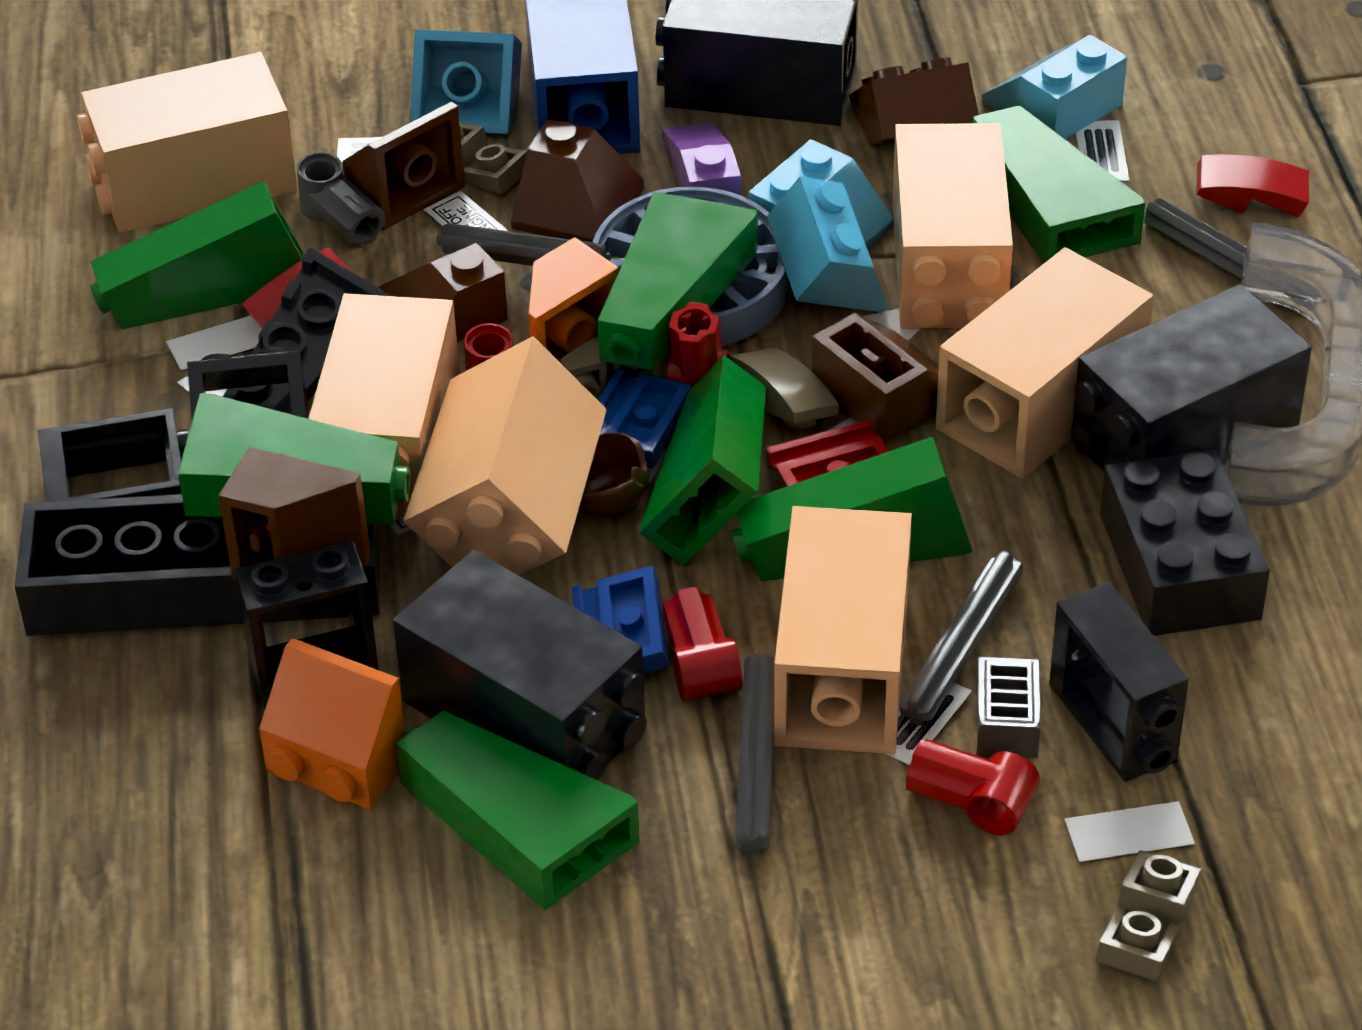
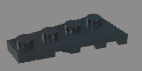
(304, 324)

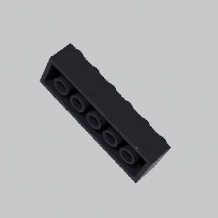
(140, 568)

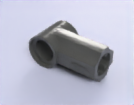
(334, 199)

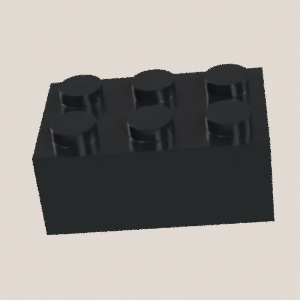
(1183, 542)

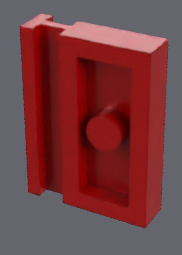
(823, 452)

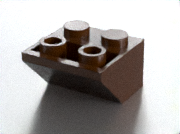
(923, 96)
(876, 375)
(290, 507)

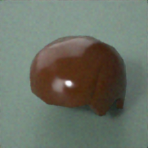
(615, 476)

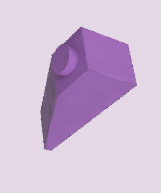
(702, 157)

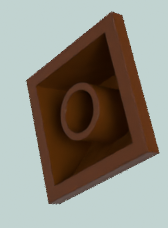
(411, 165)
(571, 183)
(466, 278)

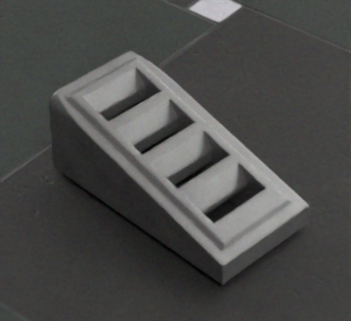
(1008, 733)

